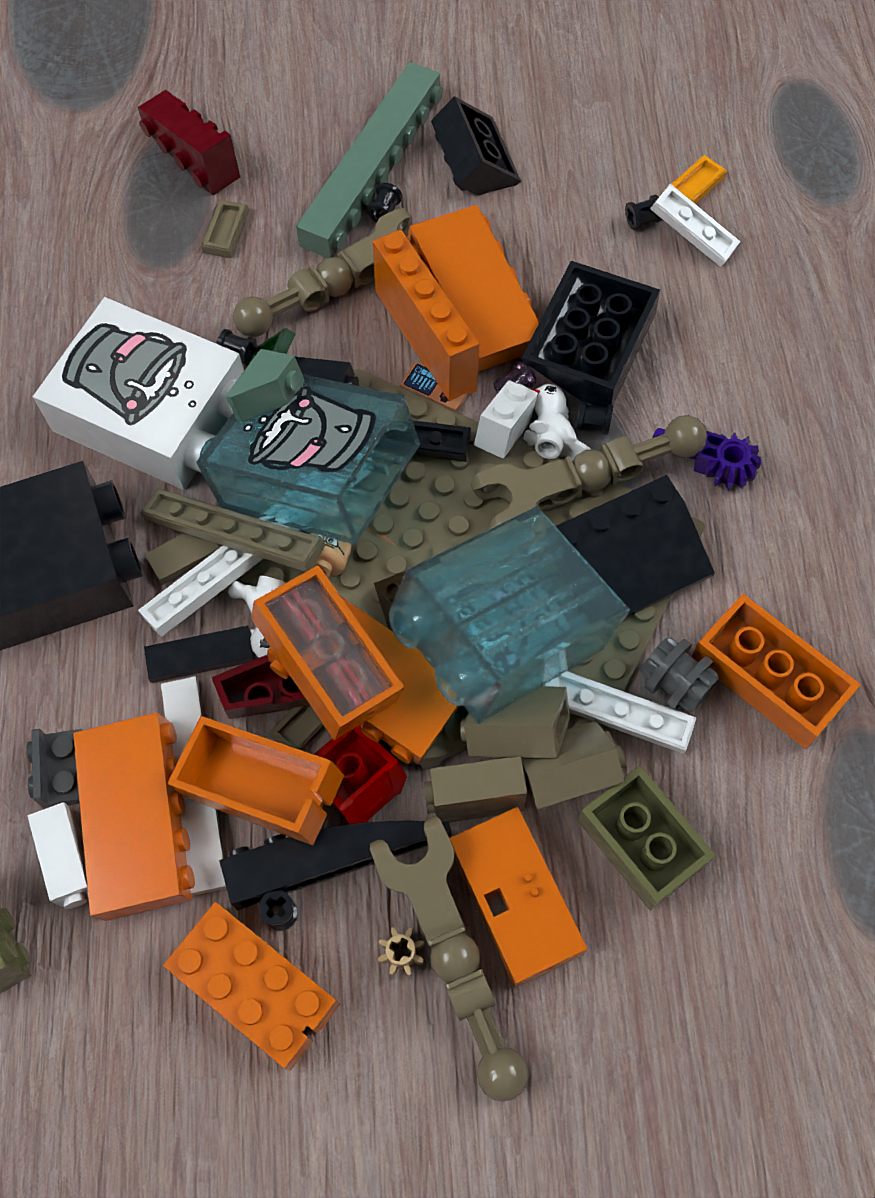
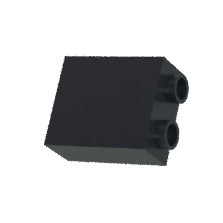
(61, 554)

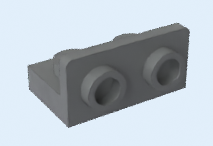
(53, 768)

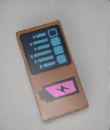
(422, 383)

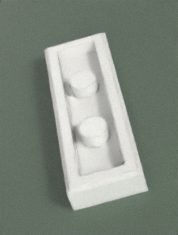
(695, 225)

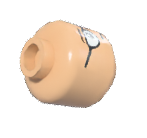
(333, 557)

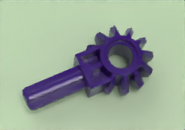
(714, 456)

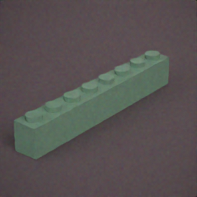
(369, 161)

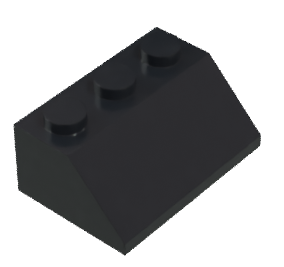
(474, 148)

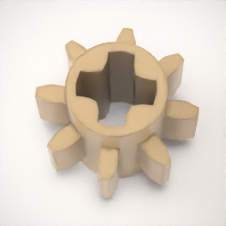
(397, 941)

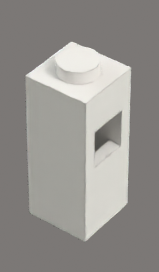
(60, 854)

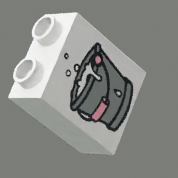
(140, 392)

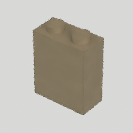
(524, 729)
(584, 765)
(476, 789)

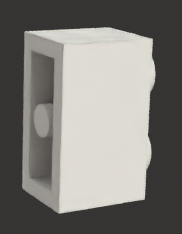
(505, 419)

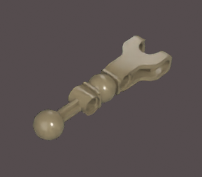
(314, 286)
(589, 471)
(454, 955)

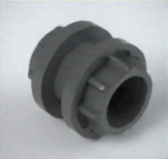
(679, 674)

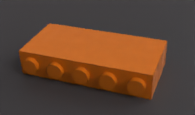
(477, 282)
(425, 315)
(421, 709)
(131, 817)

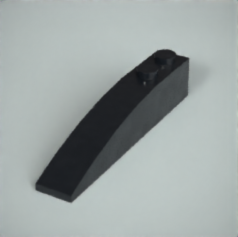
(294, 865)

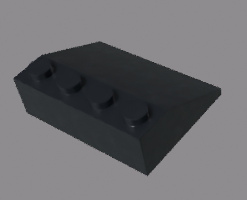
(592, 333)
(642, 544)

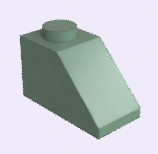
(265, 385)

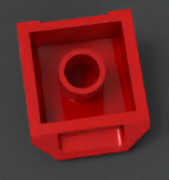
(369, 778)

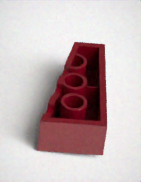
(190, 141)
(256, 690)

